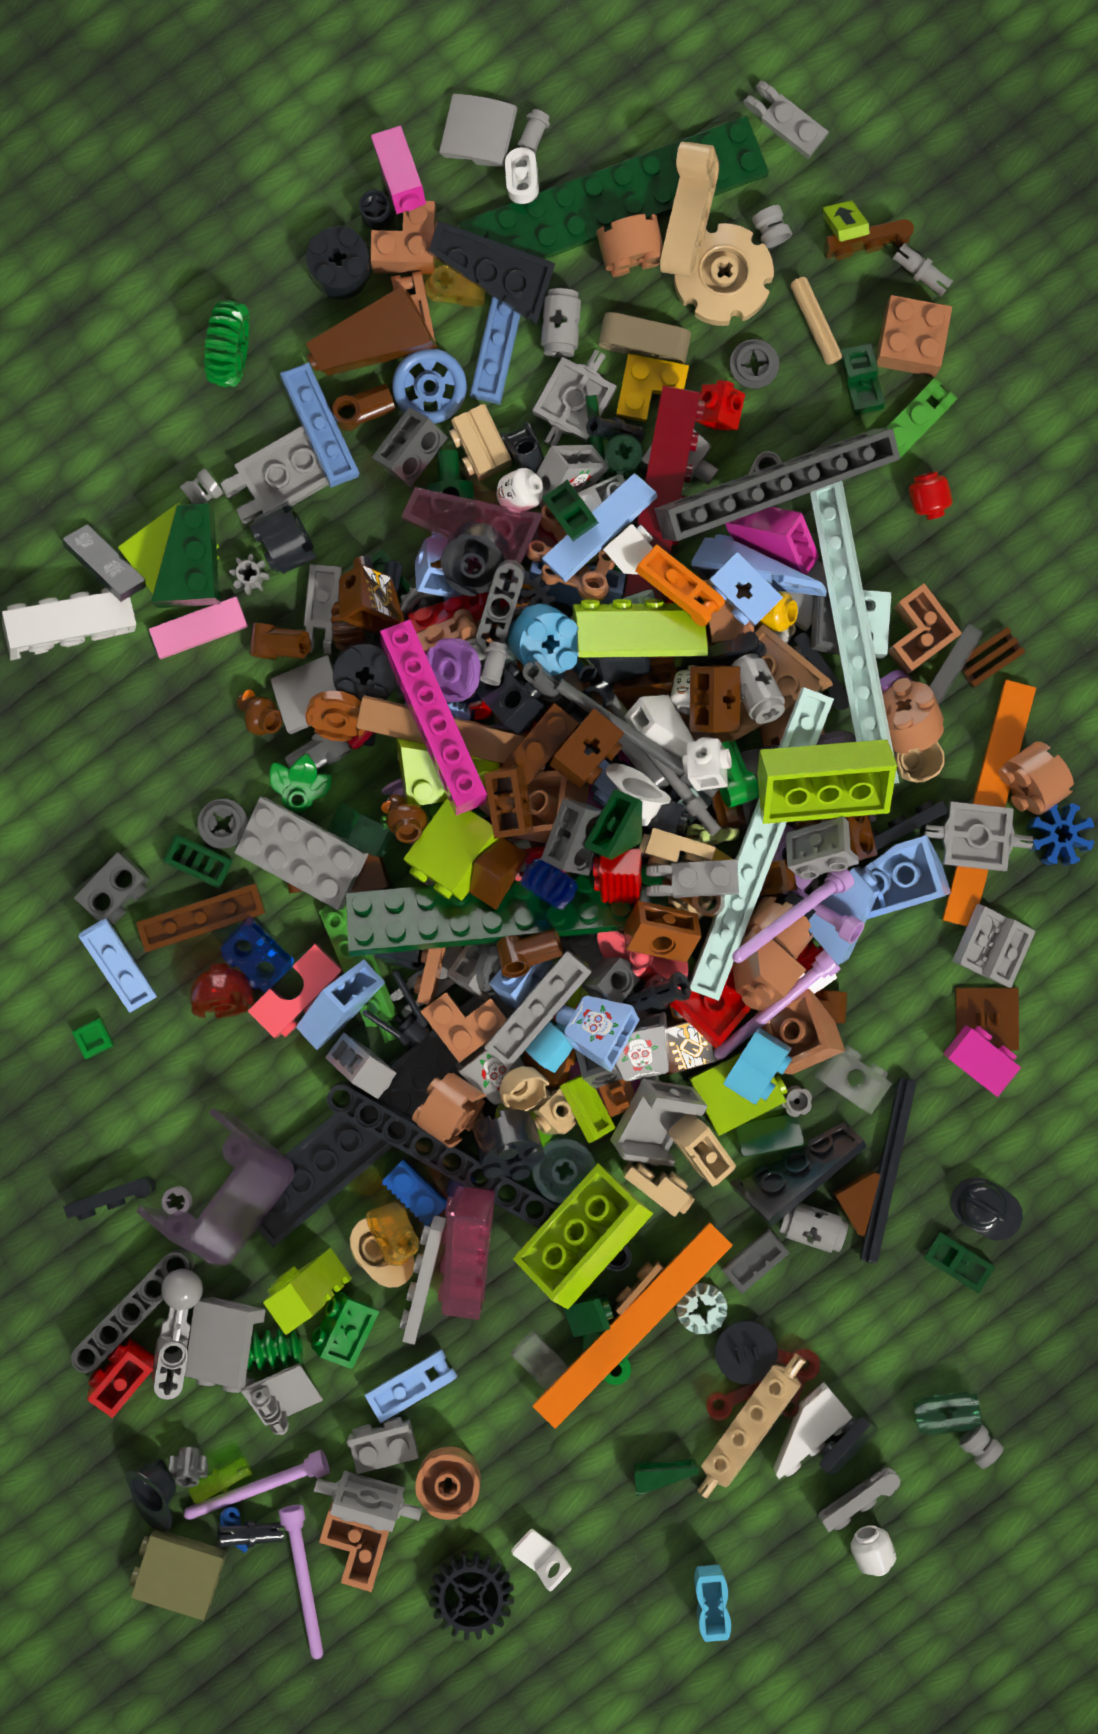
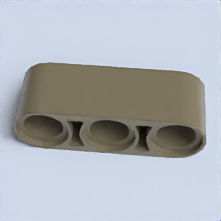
(644, 338)

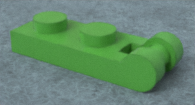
(920, 416)

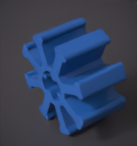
(1070, 830)

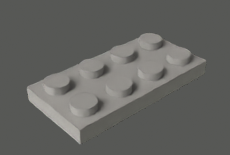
(301, 853)

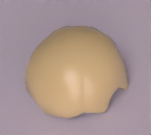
(920, 765)
(523, 1088)

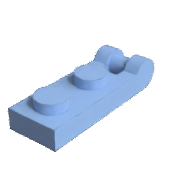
(409, 1386)

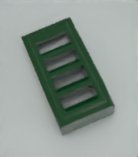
(172, 849)
(656, 1475)

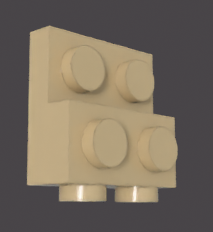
(665, 847)
(665, 1190)

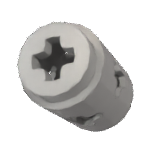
(558, 305)
(759, 690)
(828, 1230)

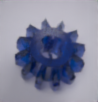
(549, 883)

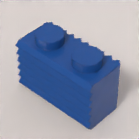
(415, 1192)

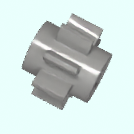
(243, 568)

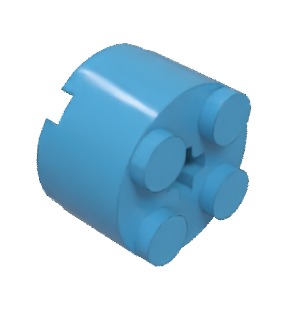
(547, 625)

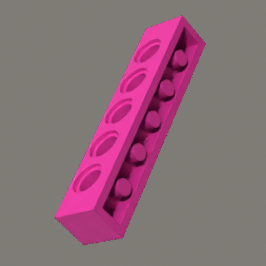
(433, 717)

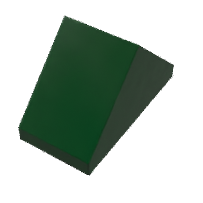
(617, 826)

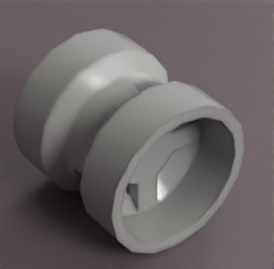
(772, 226)
(196, 494)
(981, 1446)

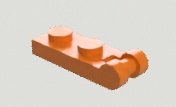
(680, 585)

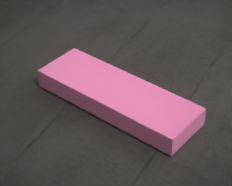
(198, 627)

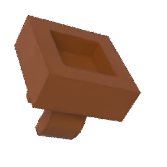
(617, 1096)

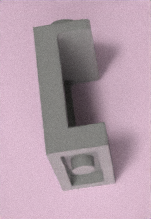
(652, 1112)
(221, 1343)

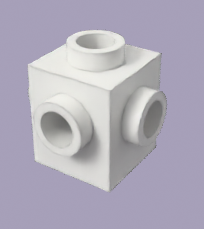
(707, 763)

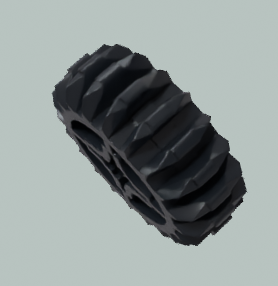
(454, 1615)

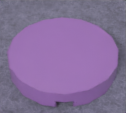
(455, 668)

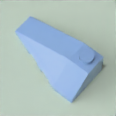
(907, 876)

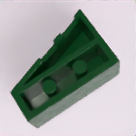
(189, 561)

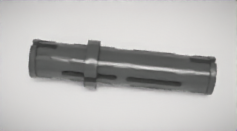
(545, 683)

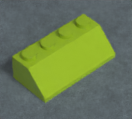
(637, 629)
(826, 781)
(582, 1236)

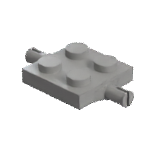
(564, 397)
(978, 836)
(367, 1501)

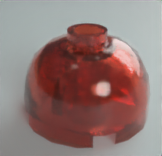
(221, 991)

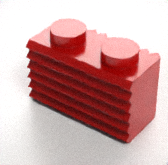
(619, 878)

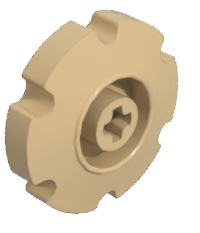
(736, 295)

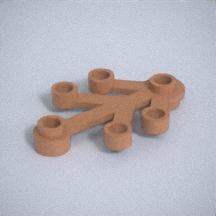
(588, 583)

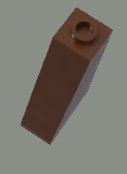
(372, 336)

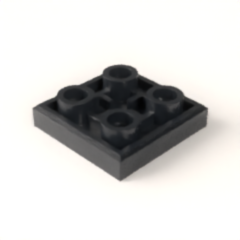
(839, 1453)

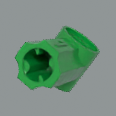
(741, 783)

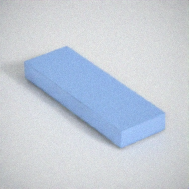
(117, 965)

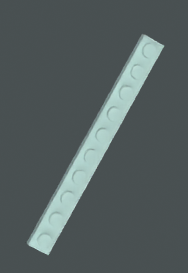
(850, 615)
(754, 860)

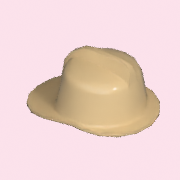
(370, 1258)

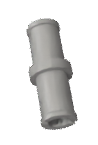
(922, 269)

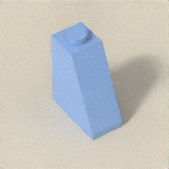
(856, 902)
(339, 1004)

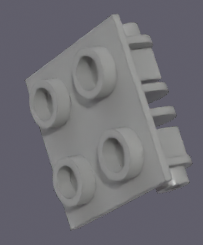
(281, 1397)

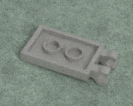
(277, 475)

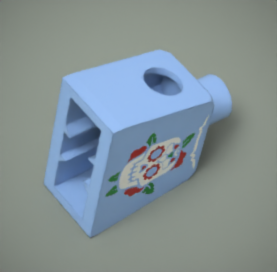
(598, 1028)

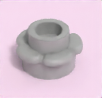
(805, 1101)

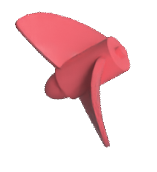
(613, 945)

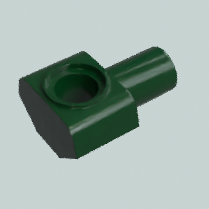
(450, 476)

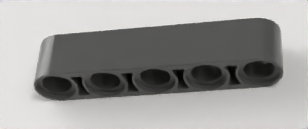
(121, 1320)

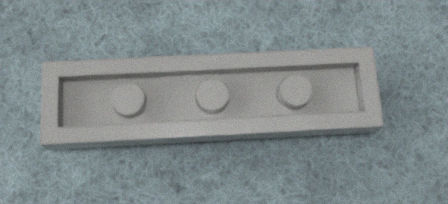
(538, 1008)
(424, 1267)

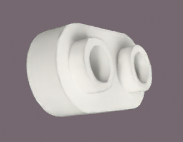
(521, 175)

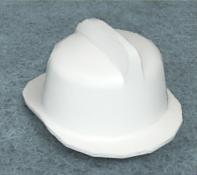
(639, 786)

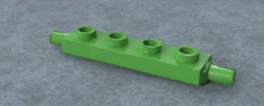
(381, 1003)

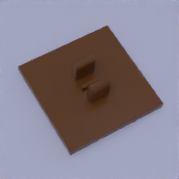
(992, 1010)

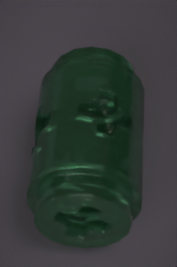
(623, 456)
(962, 1405)

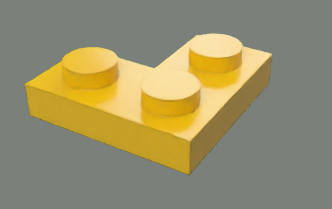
(642, 379)

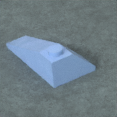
(716, 552)

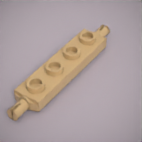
(751, 1425)

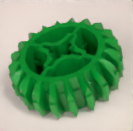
(227, 343)

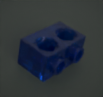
(263, 950)

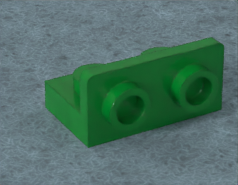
(343, 1330)

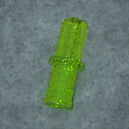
(219, 1480)

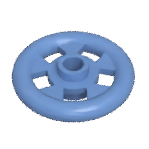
(454, 376)

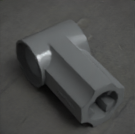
(321, 751)

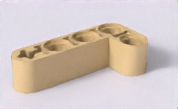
(691, 208)

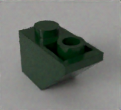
(589, 1314)

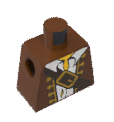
(368, 598)
(686, 1045)

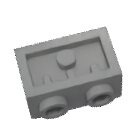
(820, 849)
(382, 1445)

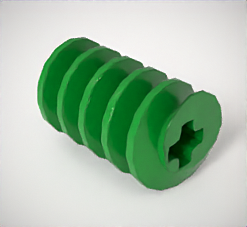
(275, 1350)

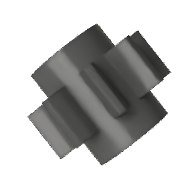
(188, 1467)

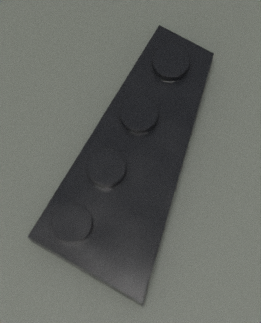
(499, 270)
(787, 1182)

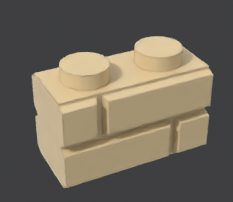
(480, 442)
(701, 1149)

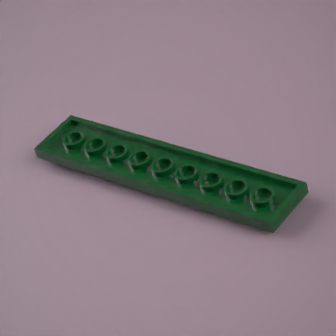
(641, 185)
(427, 920)

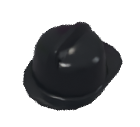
(986, 1208)
(152, 1492)

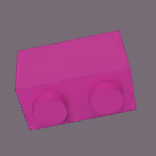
(982, 1060)

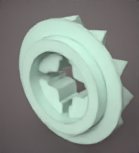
(715, 1316)

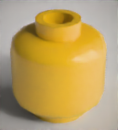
(781, 615)

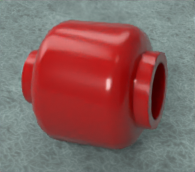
(930, 495)

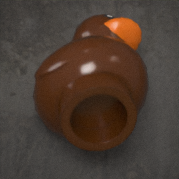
(260, 713)
(404, 819)

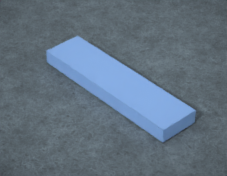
(612, 516)

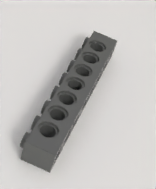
(777, 484)

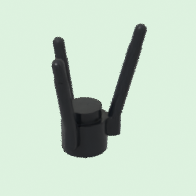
(410, 1029)

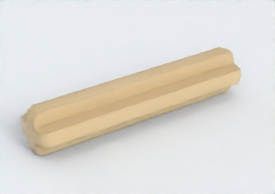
(816, 320)

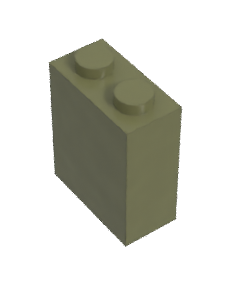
(177, 1573)

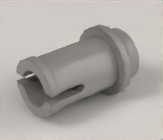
(534, 129)
(494, 663)

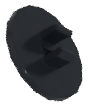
(746, 1352)

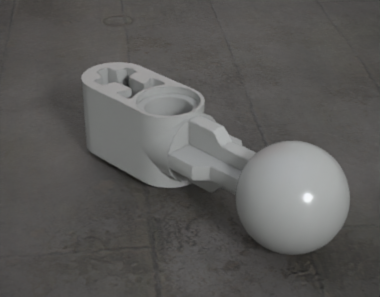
(181, 1292)

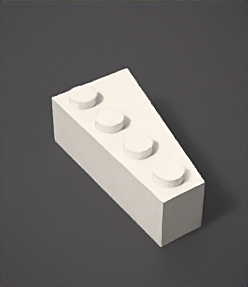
(65, 622)

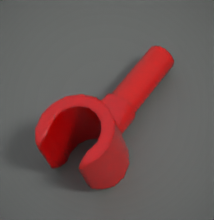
(482, 711)

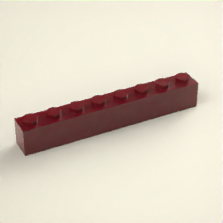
(668, 467)

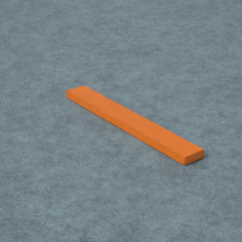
(1003, 744)
(632, 1325)

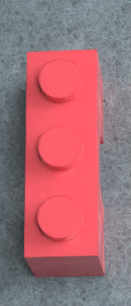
(279, 1014)

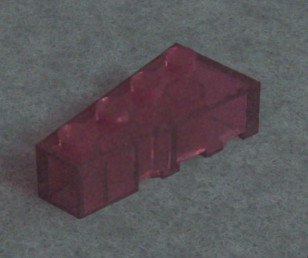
(444, 513)
(466, 1252)

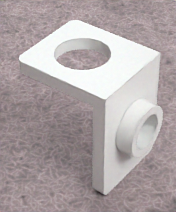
(541, 1556)

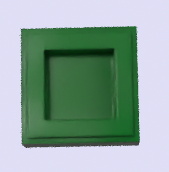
(93, 1038)

